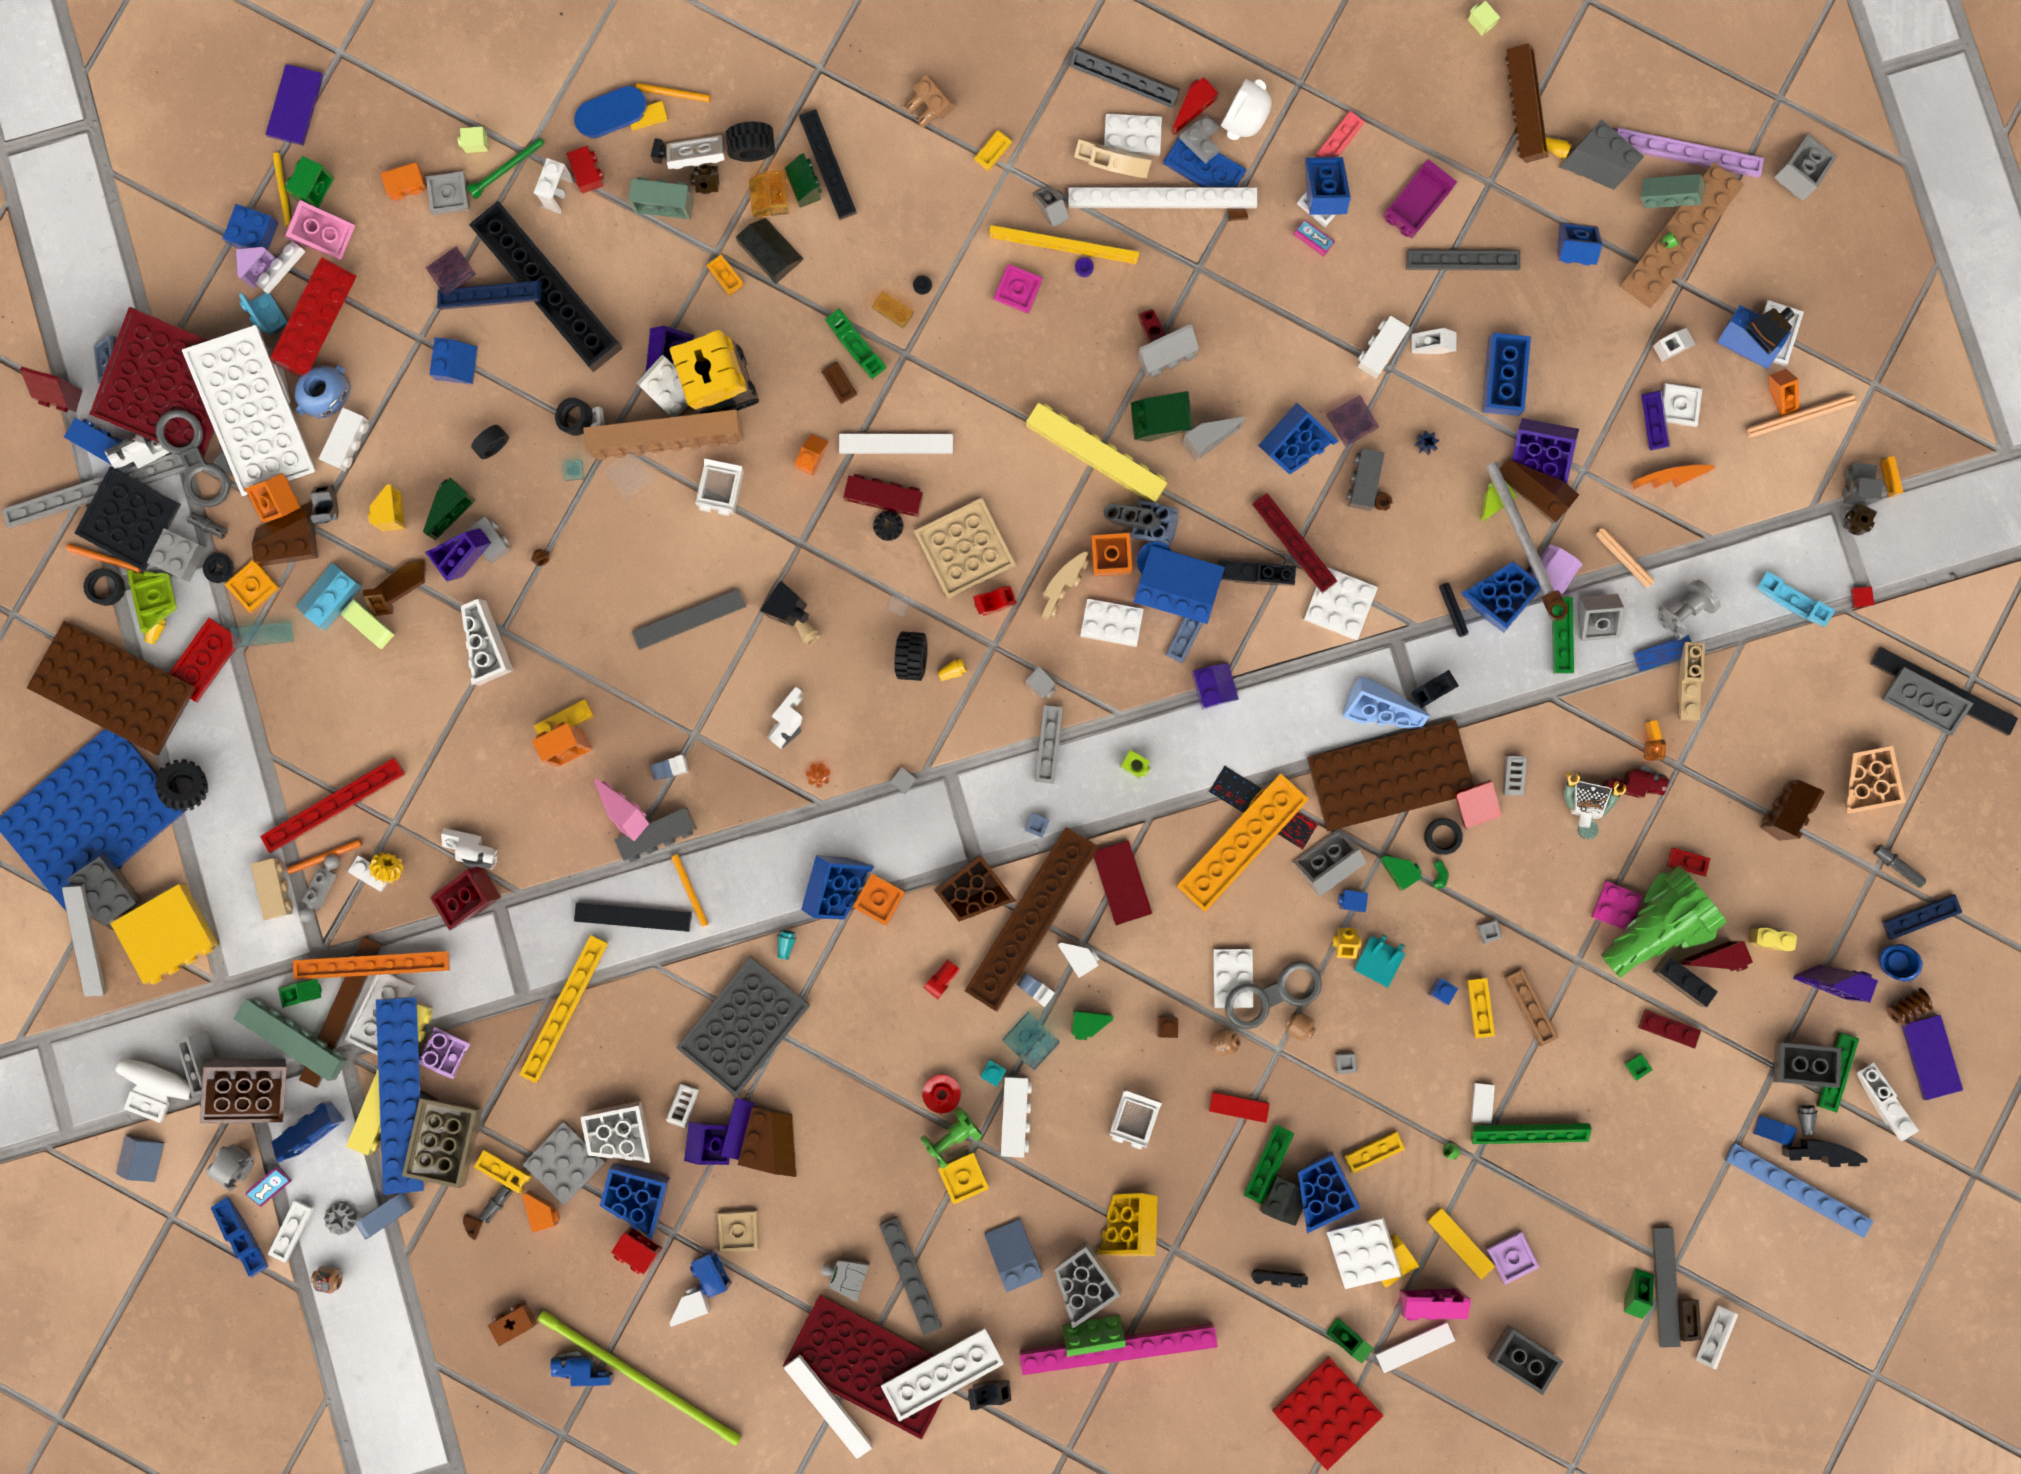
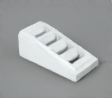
(682, 1123)

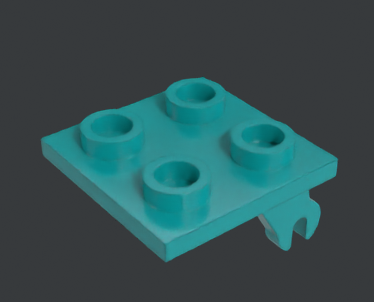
(1380, 960)

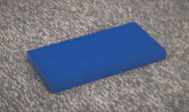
(1216, 173)

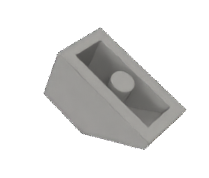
(1051, 205)
(1041, 683)

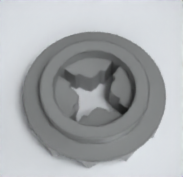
(348, 1221)

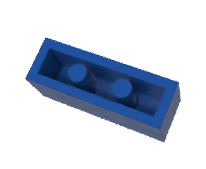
(91, 439)

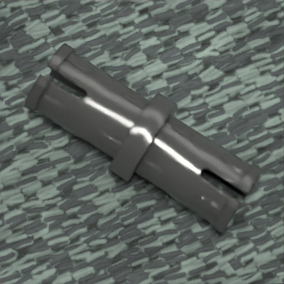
(207, 525)
(495, 1204)

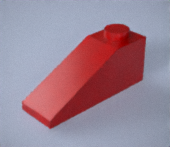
(1198, 99)

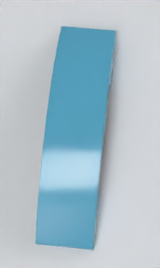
(1795, 601)

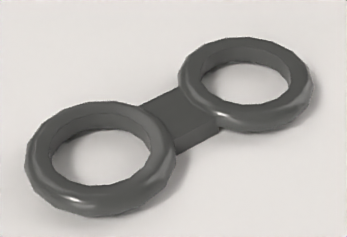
(192, 458)
(1273, 994)

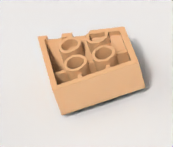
(1874, 780)

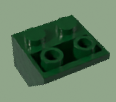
(803, 180)

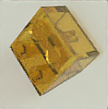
(769, 194)

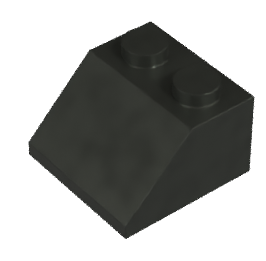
(1283, 1201)

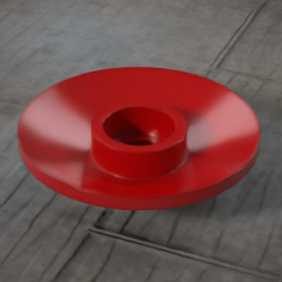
(934, 1101)

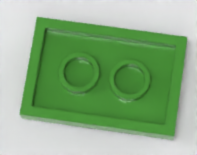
(1094, 1336)

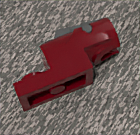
(1640, 781)

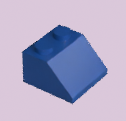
(1579, 244)
(453, 361)
(710, 1274)

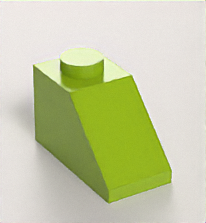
(1492, 502)

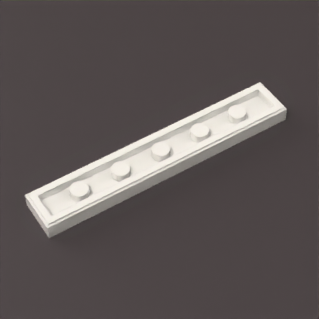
(895, 443)
(828, 1406)

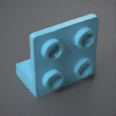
(264, 313)

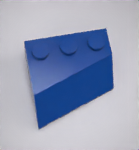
(1296, 439)
(1503, 595)
(833, 886)
(306, 1132)
(1325, 1192)
(635, 1196)

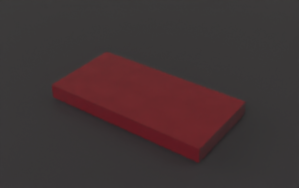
(1122, 883)

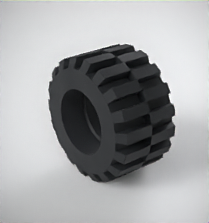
(750, 141)
(911, 656)
(176, 771)

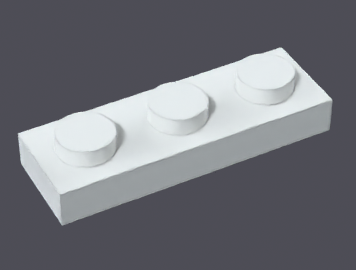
(280, 267)
(290, 1231)
(1716, 1337)

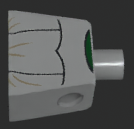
(846, 1276)

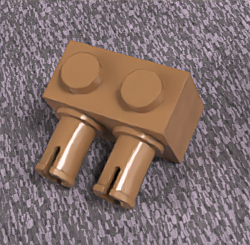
(936, 99)

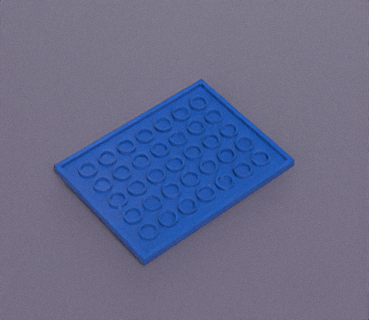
(87, 808)

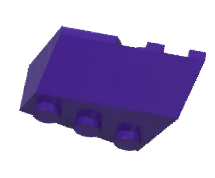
(1546, 447)
(1839, 982)

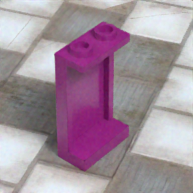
(1419, 199)

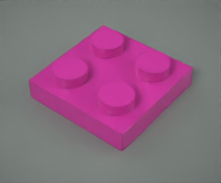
(1018, 288)
(1616, 905)

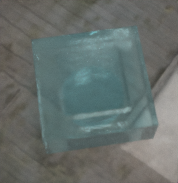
(573, 470)

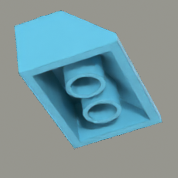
(328, 596)

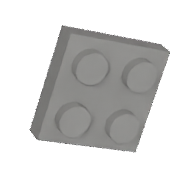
(447, 193)

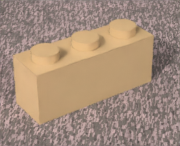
(272, 888)

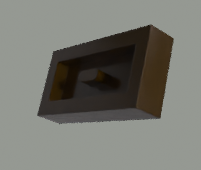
(1689, 1320)

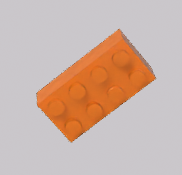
(561, 744)

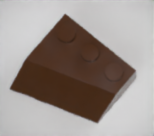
(286, 539)
(1791, 810)
(973, 890)
(769, 1142)

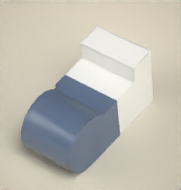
(669, 768)
(1035, 989)

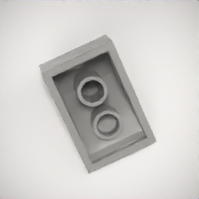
(1805, 167)
(1209, 435)

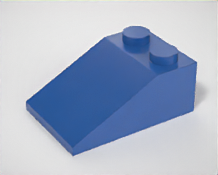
(1327, 186)

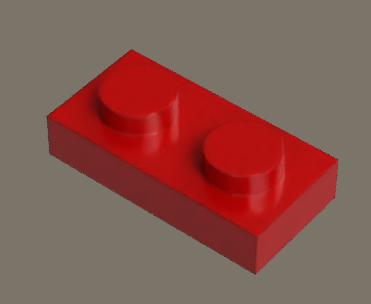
(1688, 861)

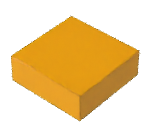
(1653, 730)

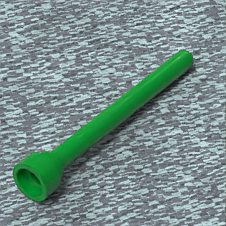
(477, 188)

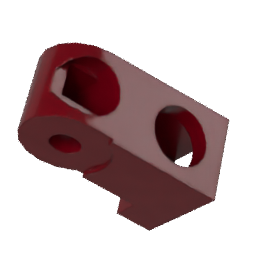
(1151, 325)

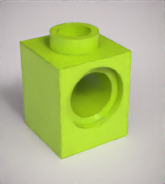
(1132, 756)

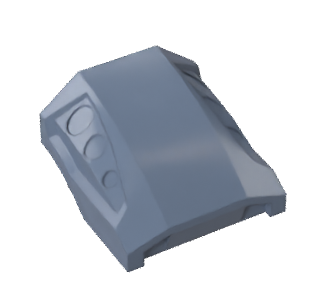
(1167, 528)

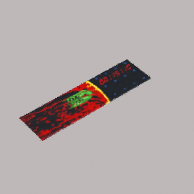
(1242, 793)

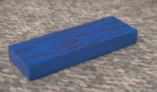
(1660, 654)

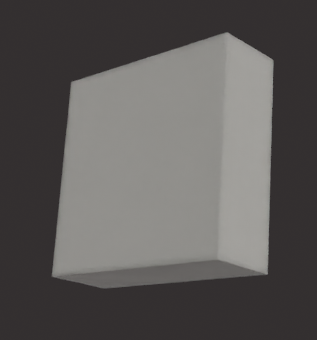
(903, 780)
(1489, 931)
(1345, 1063)

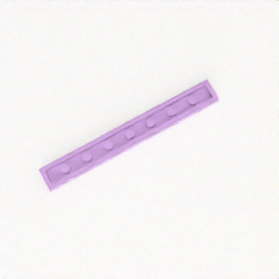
(1693, 153)

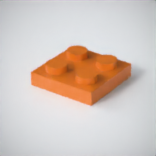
(879, 899)

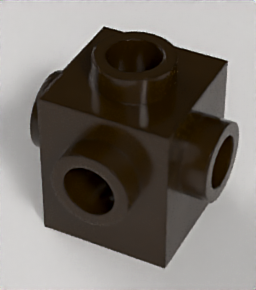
(705, 179)
(1859, 519)

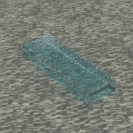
(262, 635)

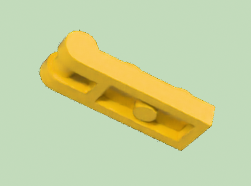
(502, 1171)

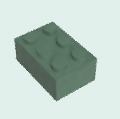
(660, 198)

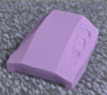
(1559, 566)
(443, 1052)

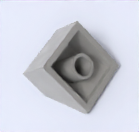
(1600, 617)

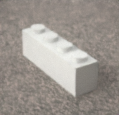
(1014, 1116)

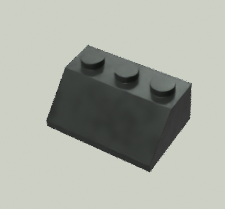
(769, 249)

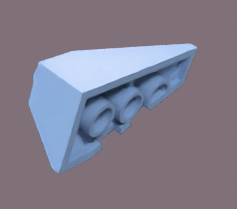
(1378, 704)

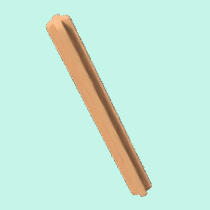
(1801, 415)

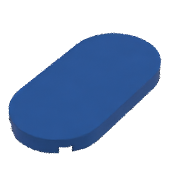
(610, 112)

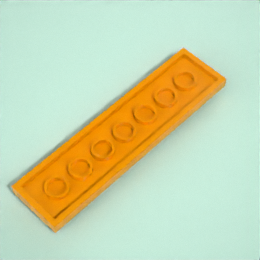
(1242, 842)

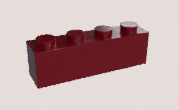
(883, 496)

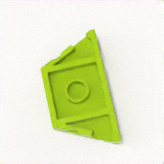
(152, 598)

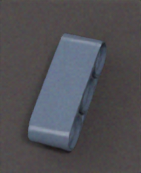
(384, 1215)

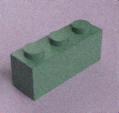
(1673, 191)

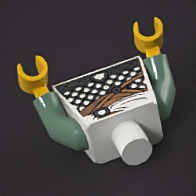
(1589, 799)

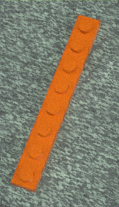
(371, 965)

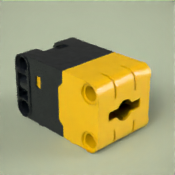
(714, 374)

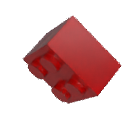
(636, 1251)

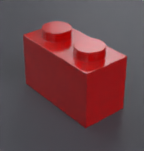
(585, 169)

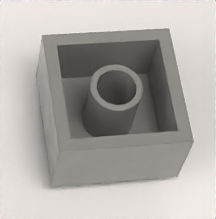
(176, 555)

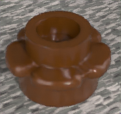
(1387, 501)
(540, 557)

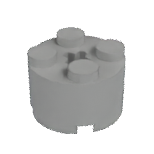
(230, 1166)

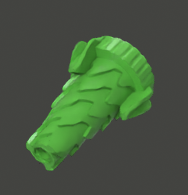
(1675, 916)

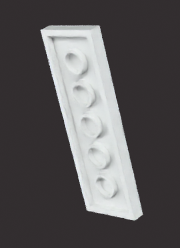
(942, 1374)

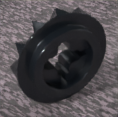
(884, 533)
(209, 567)

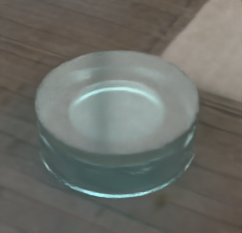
(1588, 833)

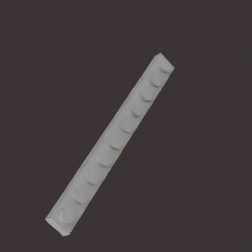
(84, 492)

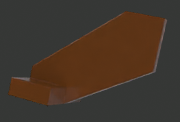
(395, 587)

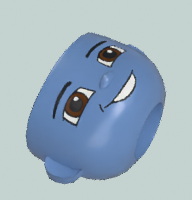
(331, 400)

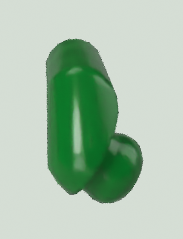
(1443, 875)

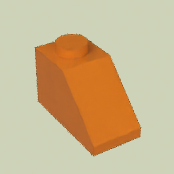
(1784, 391)
(811, 454)
(540, 1212)

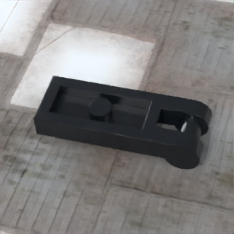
(1278, 1278)

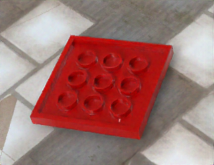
(1327, 1413)

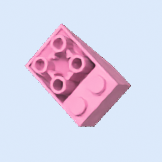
(624, 814)

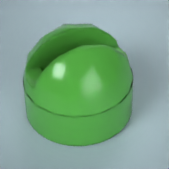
(1671, 239)
(1451, 1151)

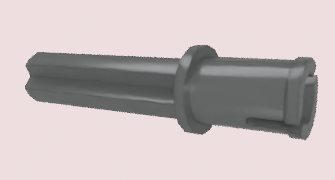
(1900, 866)

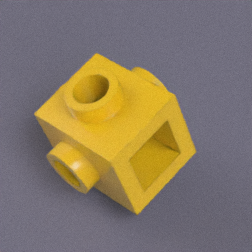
(1346, 942)

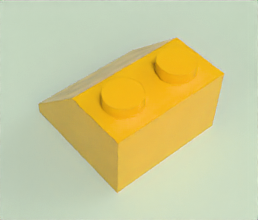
(387, 510)

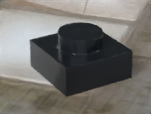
(658, 151)

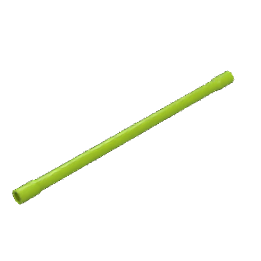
(554, 1324)

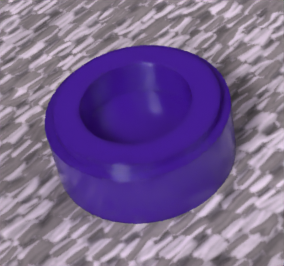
(1084, 267)

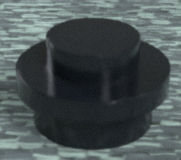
(922, 285)

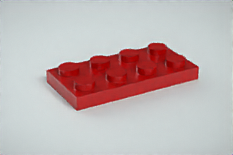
(204, 657)

